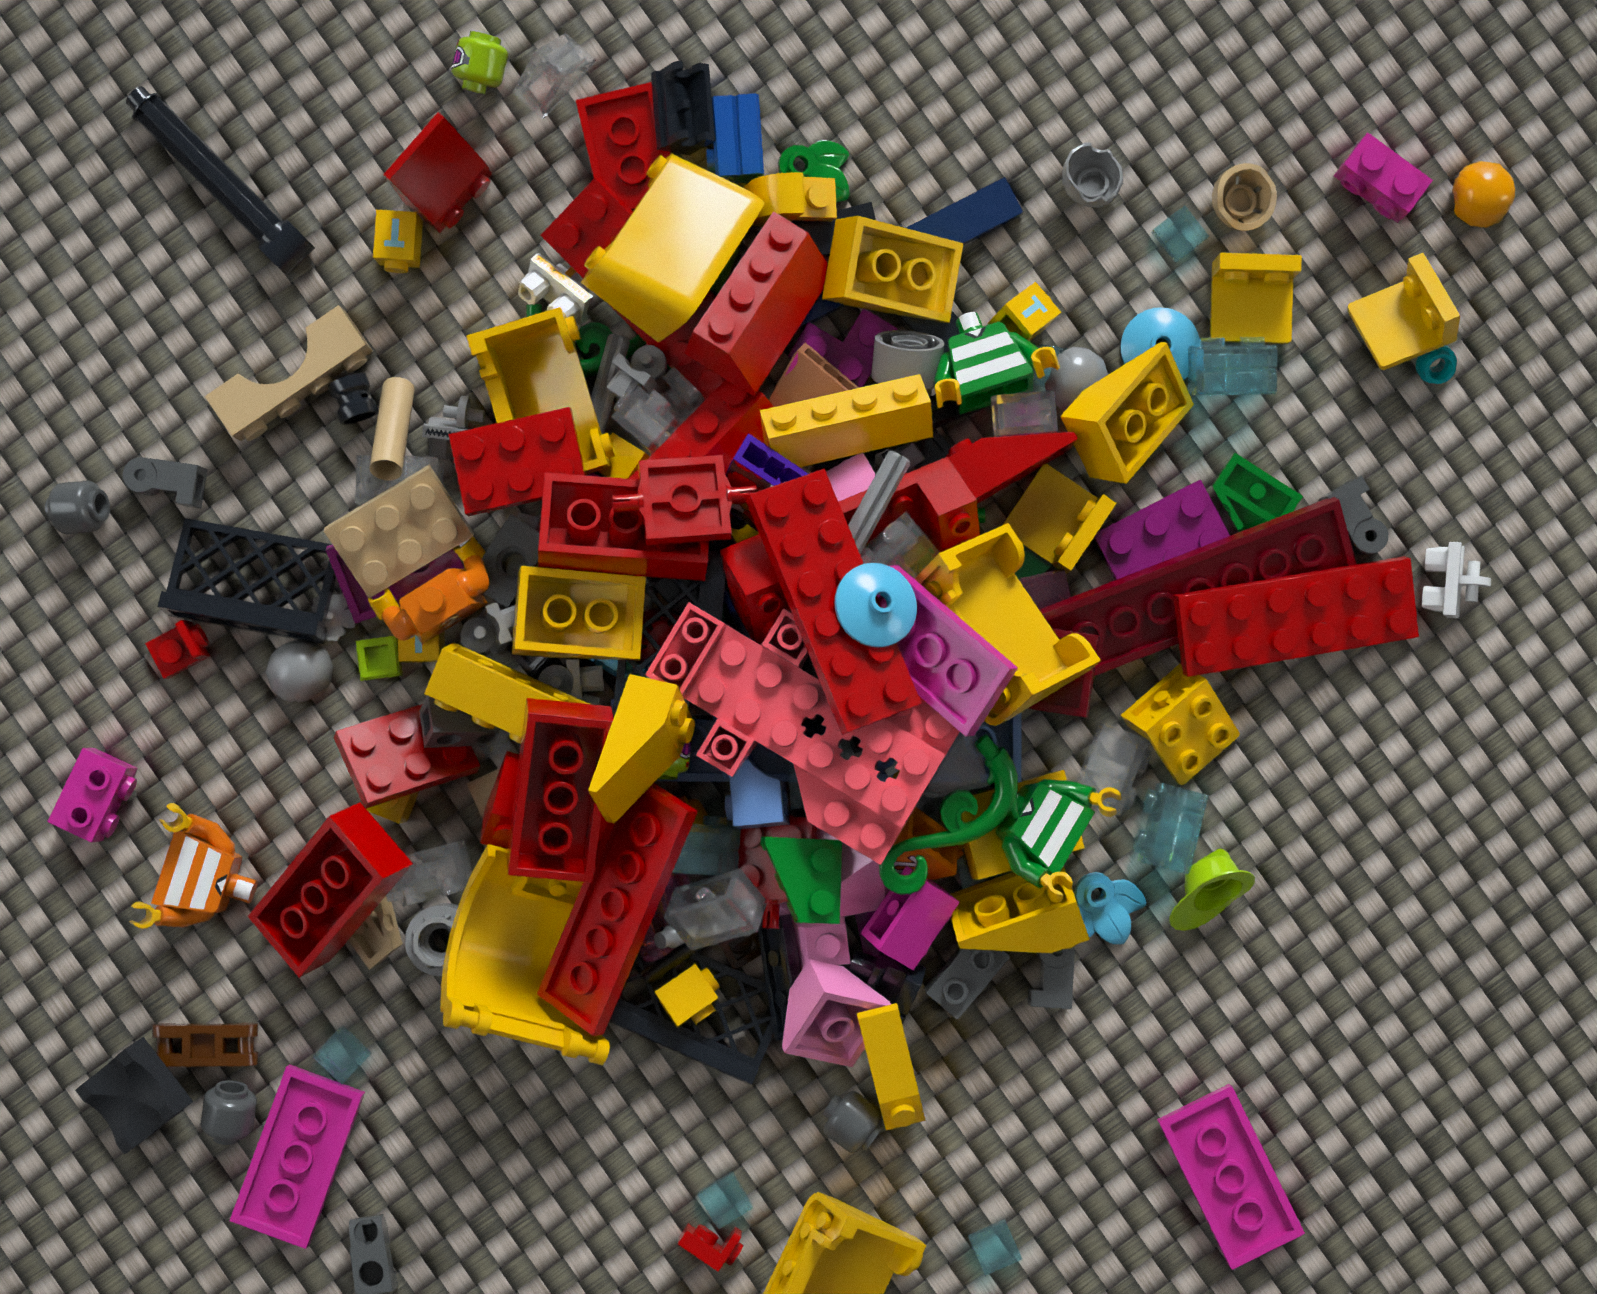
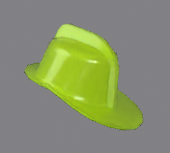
(1209, 889)

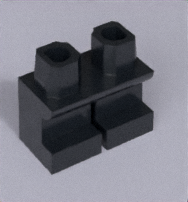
(889, 978)

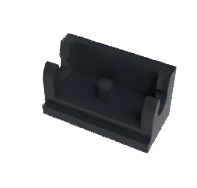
(683, 108)

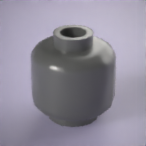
(77, 507)
(228, 1112)
(852, 1121)

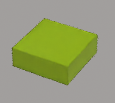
(378, 658)

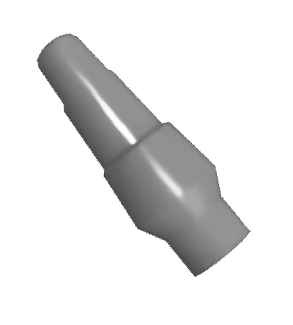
(667, 938)

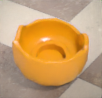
(1483, 194)

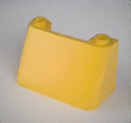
(672, 246)
(536, 370)
(983, 591)
(842, 1252)

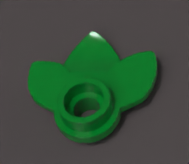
(820, 160)

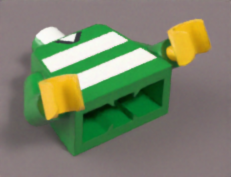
(987, 364)
(1048, 829)

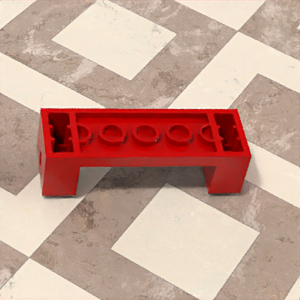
(931, 496)

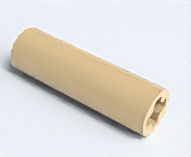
(392, 428)

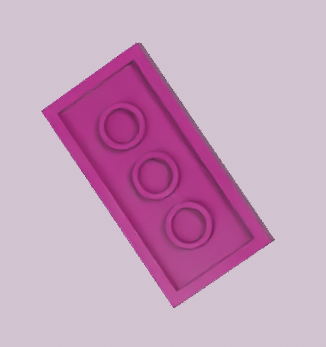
(952, 662)
(297, 1156)
(1230, 1176)

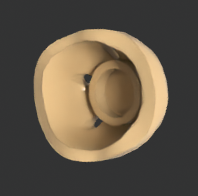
(1239, 201)

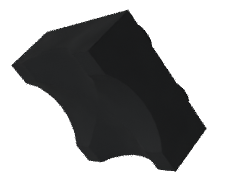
(135, 1094)

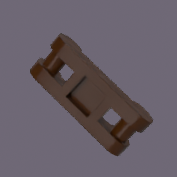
(206, 1044)

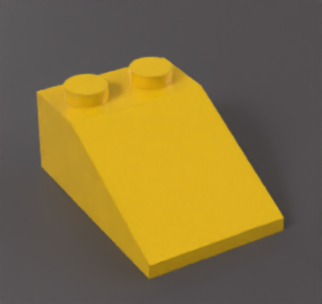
(892, 269)
(1128, 414)
(578, 614)
(641, 744)
(1016, 917)

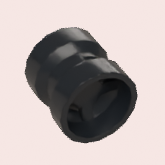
(353, 398)

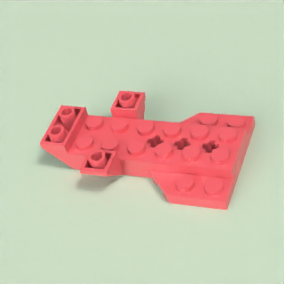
(766, 699)

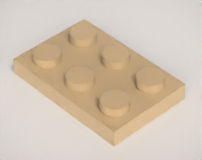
(399, 531)

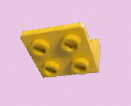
(1253, 296)
(1406, 316)
(1058, 518)
(1182, 723)

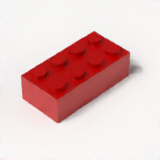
(552, 811)
(329, 889)

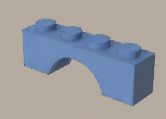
(756, 798)

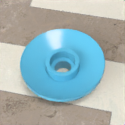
(1156, 324)
(860, 613)

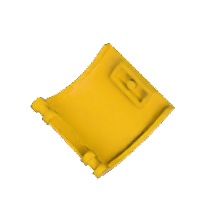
(500, 956)

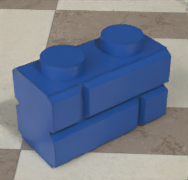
(738, 138)

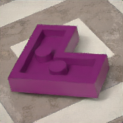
(855, 353)

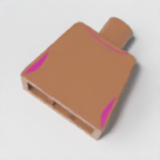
(808, 378)

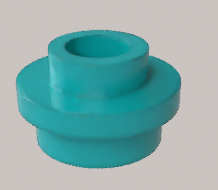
(1442, 371)

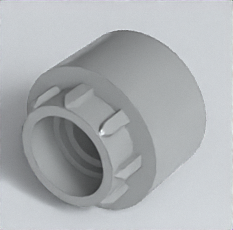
(906, 354)
(420, 937)

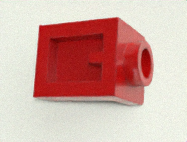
(179, 648)
(704, 1245)

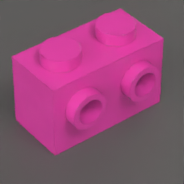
(1382, 178)
(93, 795)
(910, 922)

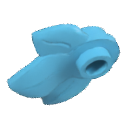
(1110, 911)

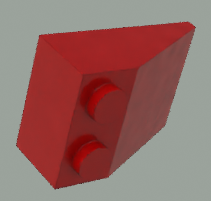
(439, 174)
(1001, 461)

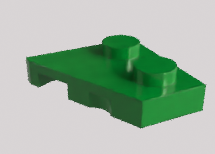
(1252, 494)
(808, 875)

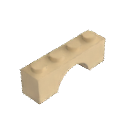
(332, 347)

